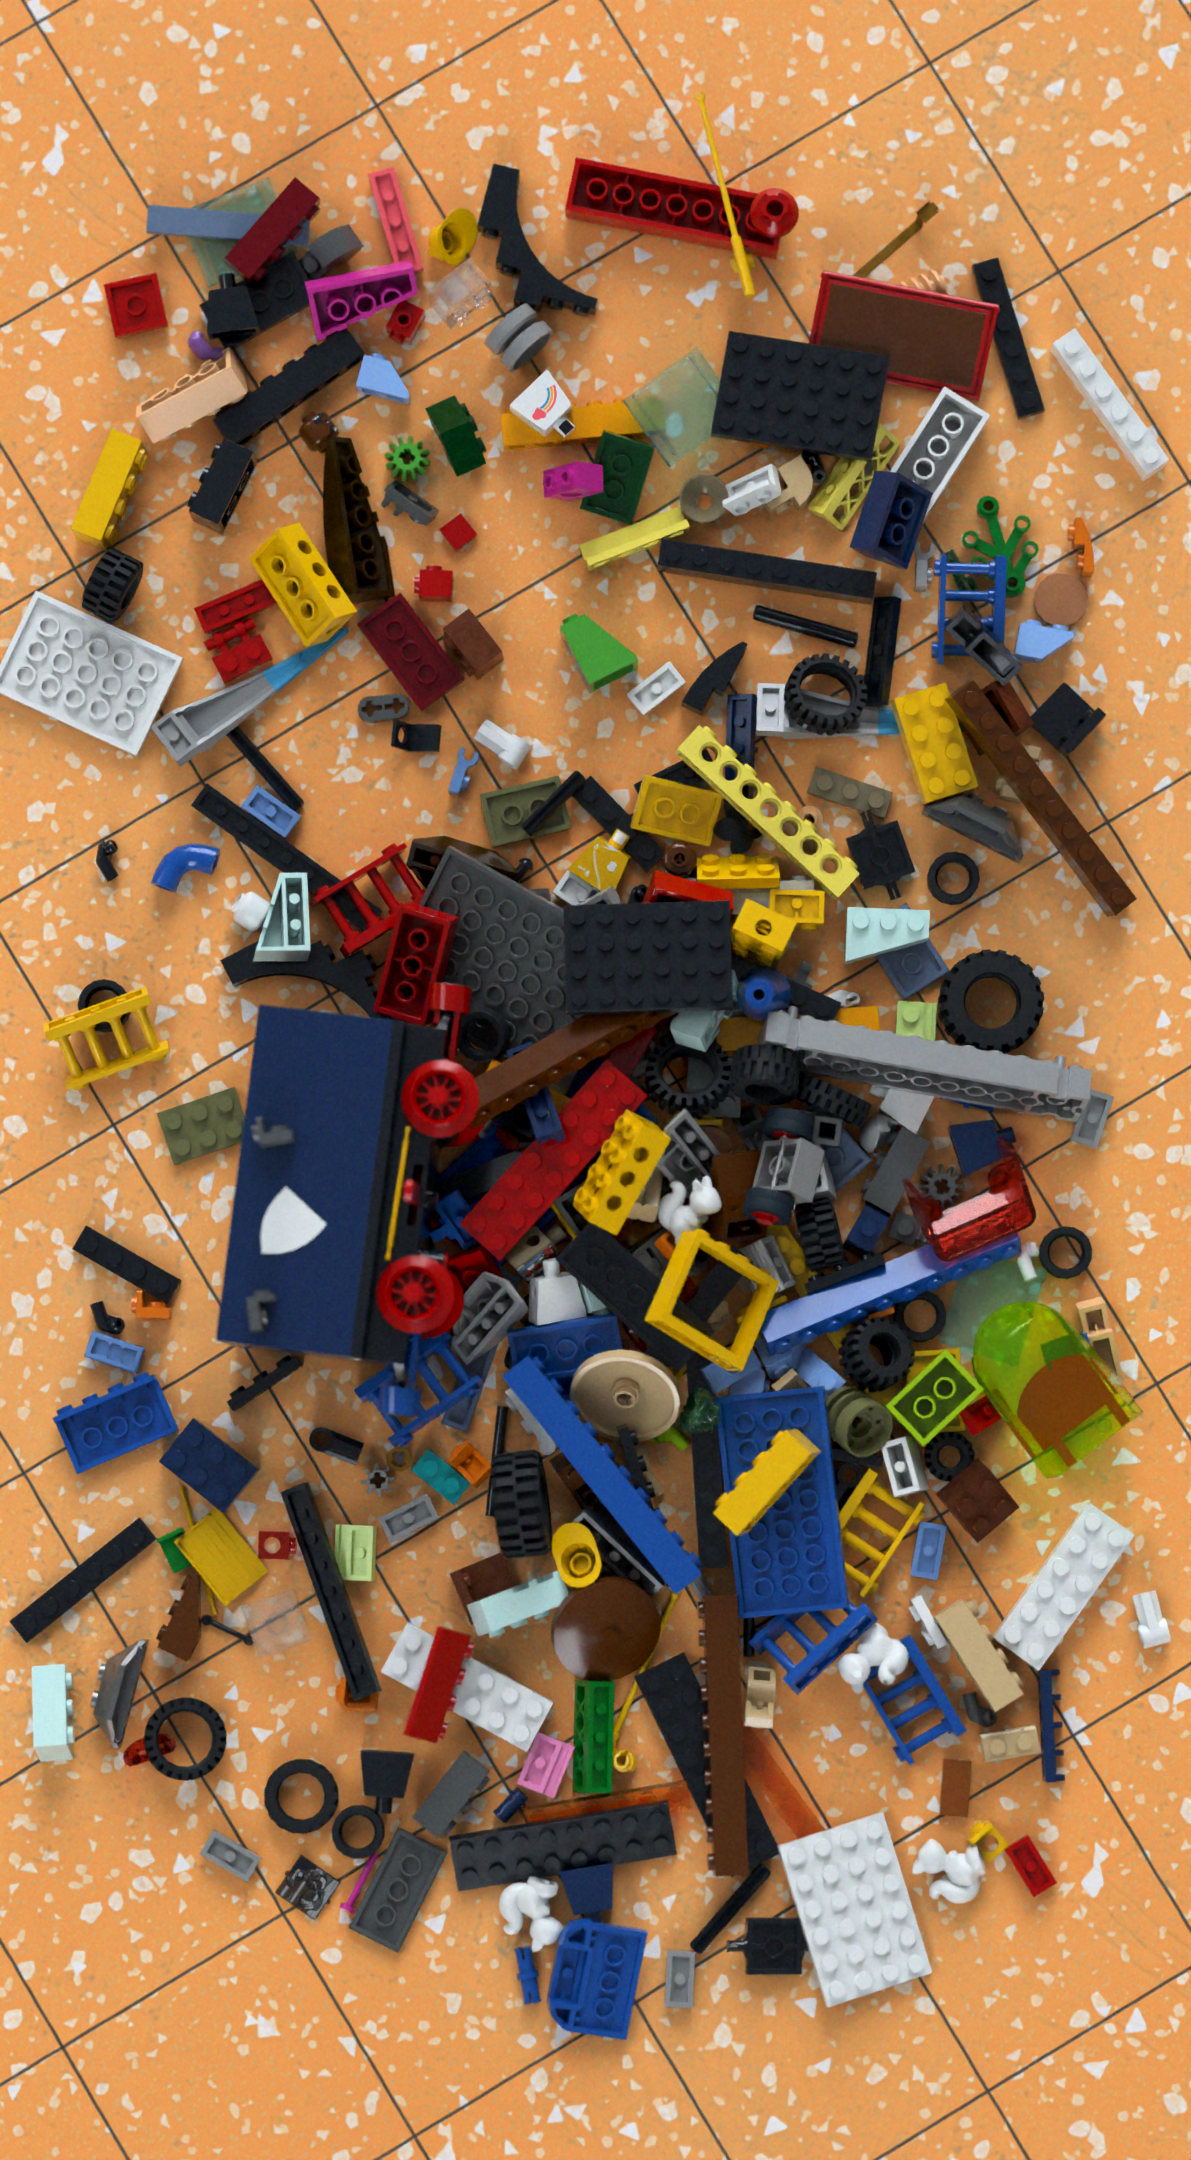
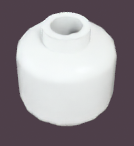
(250, 911)

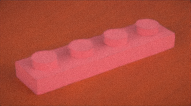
(395, 218)

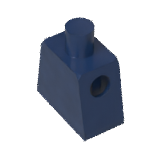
(977, 1144)
(866, 1230)
(589, 1890)

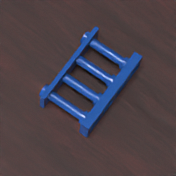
(994, 596)
(440, 1345)
(818, 1656)
(935, 1700)

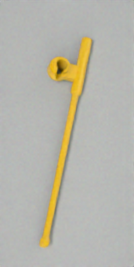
(742, 261)
(620, 1755)

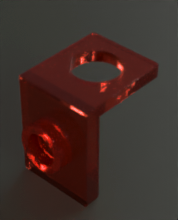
(287, 1545)

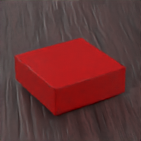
(458, 532)

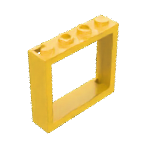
(670, 1287)

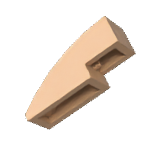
(1095, 1322)

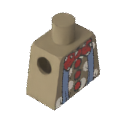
(532, 1249)

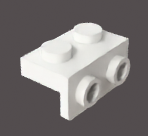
(752, 490)

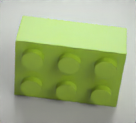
(933, 1398)

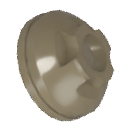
(703, 485)

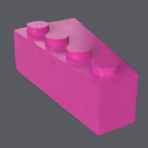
(357, 295)

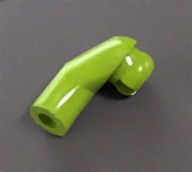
(672, 1435)

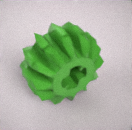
(407, 449)

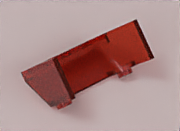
(981, 1219)

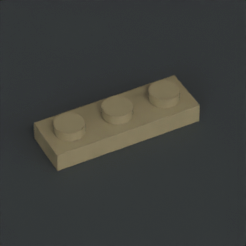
(849, 792)

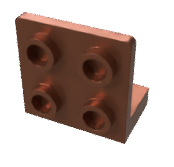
(482, 1580)

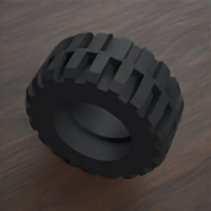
(991, 965)
(521, 1504)

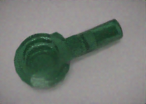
(961, 580)

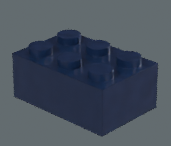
(209, 1465)

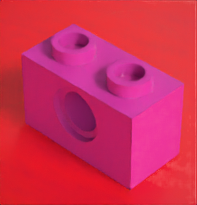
(573, 481)

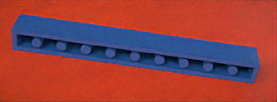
(873, 1291)
(602, 1474)

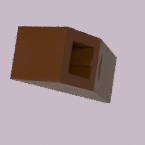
(185, 1625)

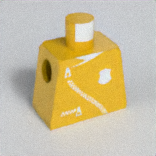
(603, 861)

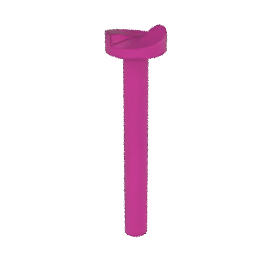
(348, 1906)

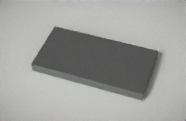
(398, 1889)

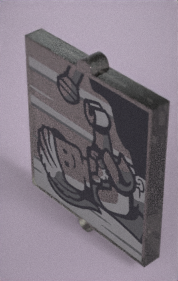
(307, 1887)

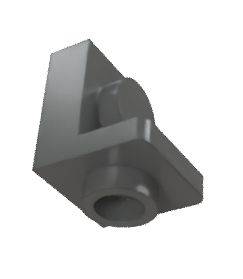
(277, 1136)
(257, 1315)

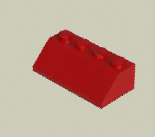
(437, 1685)

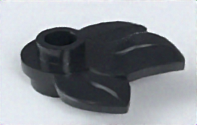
(735, 829)

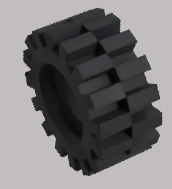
(948, 1439)

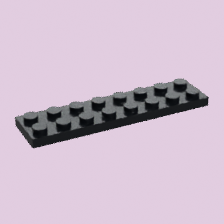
(677, 1708)
(562, 1844)

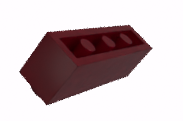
(272, 231)

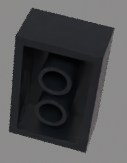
(222, 485)

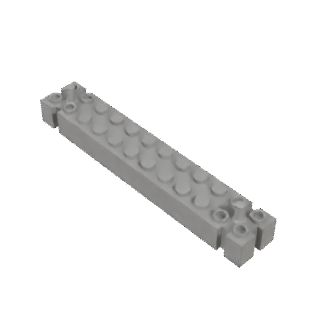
(930, 1066)

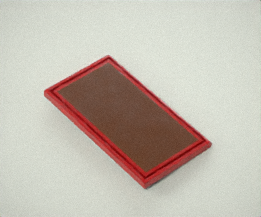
(925, 333)

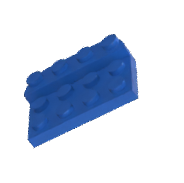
(565, 1345)
(596, 1977)

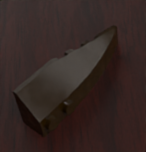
(352, 538)

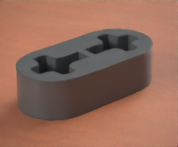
(383, 701)

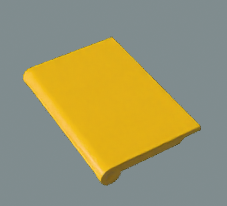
(221, 1556)

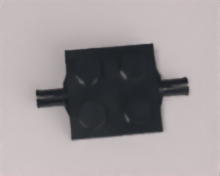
(880, 855)
(771, 1946)

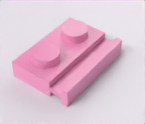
(545, 1764)

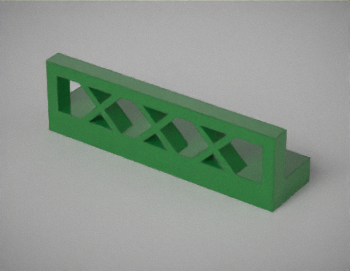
(593, 1736)

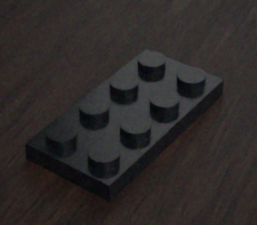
(273, 297)

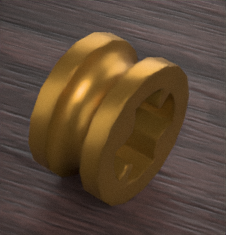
(408, 1459)

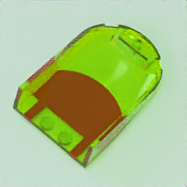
(1049, 1385)

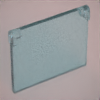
(982, 1294)

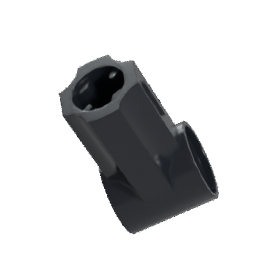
(338, 1446)
(845, 1489)

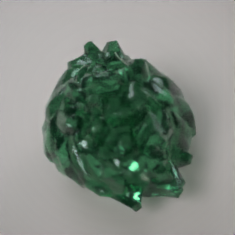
(699, 1412)

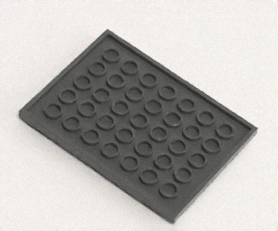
(503, 950)

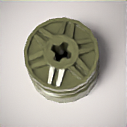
(858, 1421)

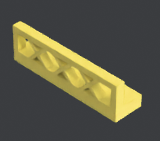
(845, 473)
(634, 539)

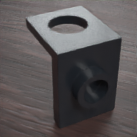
(416, 737)

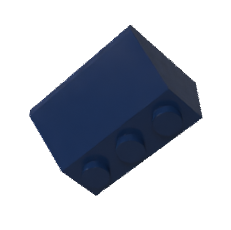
(891, 519)

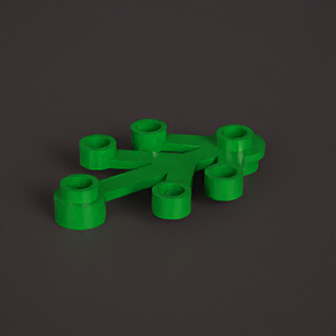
(1000, 547)

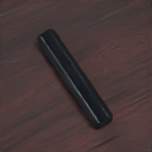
(553, 803)

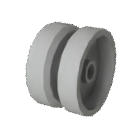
(518, 337)

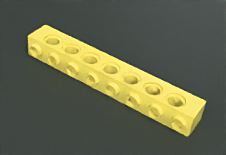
(731, 790)

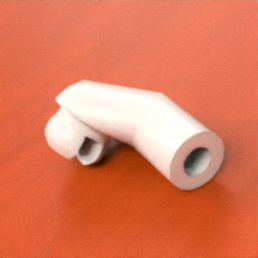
(847, 999)
(1024, 1261)

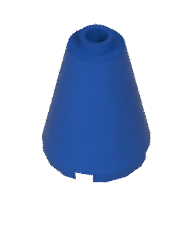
(775, 988)

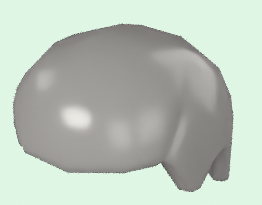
(877, 1132)

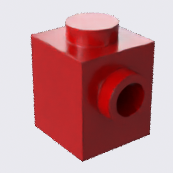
(405, 322)
(434, 584)

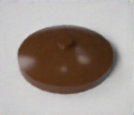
(605, 1629)

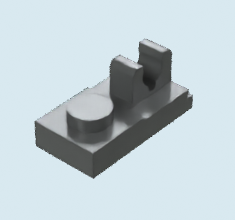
(411, 503)

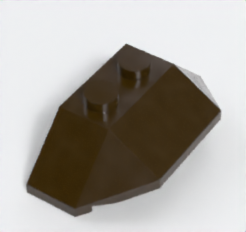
(427, 853)

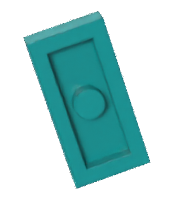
(441, 1476)

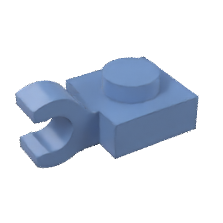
(460, 779)

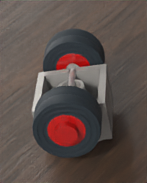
(785, 1169)

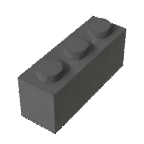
(899, 1163)
(452, 1795)

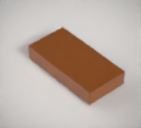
(955, 1787)

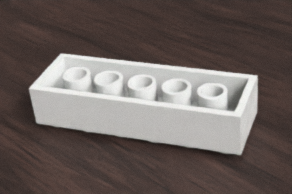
(941, 443)
(1062, 1586)
(484, 1695)

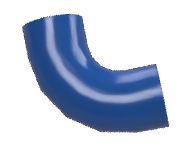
(184, 859)

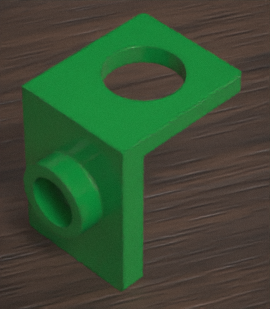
(173, 1554)

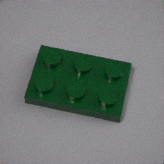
(624, 476)

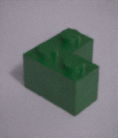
(456, 433)

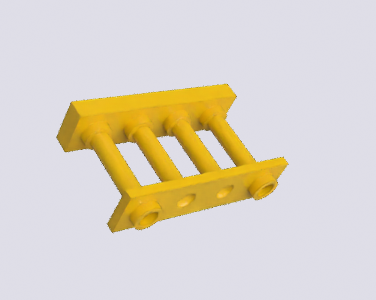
(111, 1012)
(854, 1509)

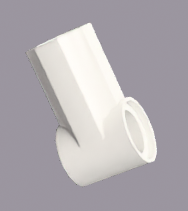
(508, 747)
(1152, 1626)

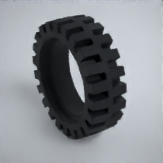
(837, 670)
(833, 1099)
(218, 1739)

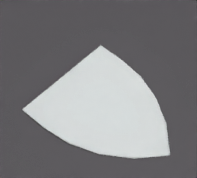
(288, 1224)

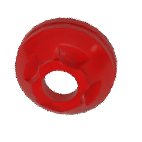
(770, 225)

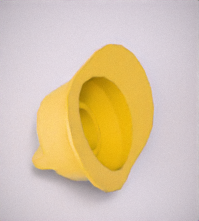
(453, 237)
(576, 1555)

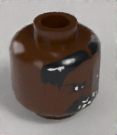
(316, 430)
(686, 867)

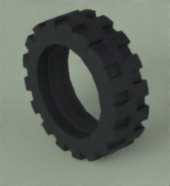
(273, 1806)

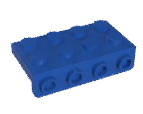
(115, 1422)

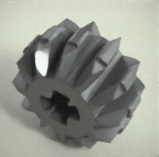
(950, 1185)

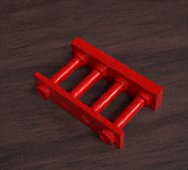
(375, 926)

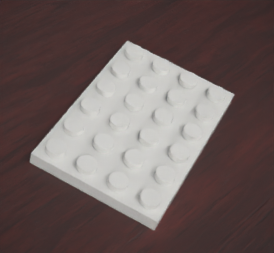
(87, 673)
(854, 1909)

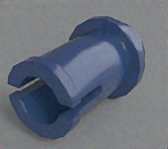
(511, 1805)

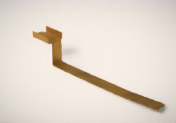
(924, 214)

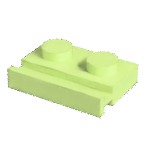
(916, 1019)
(356, 1551)

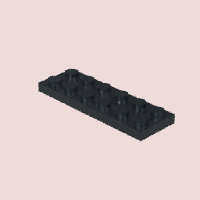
(627, 1290)

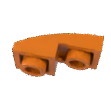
(1081, 541)

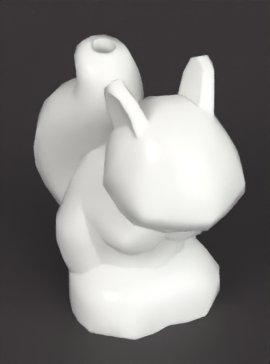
(679, 1218)
(873, 1649)
(961, 1868)
(532, 1900)

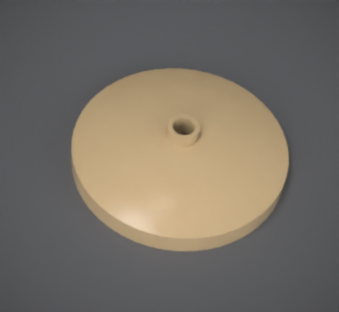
(628, 1390)

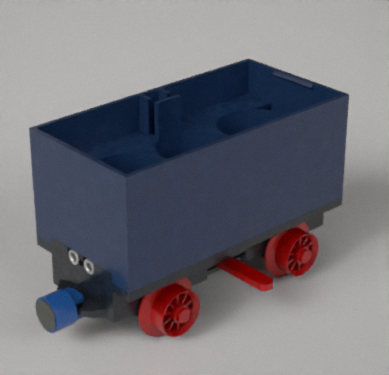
(347, 1096)

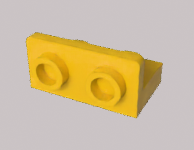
(801, 906)

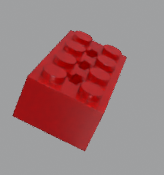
(400, 970)

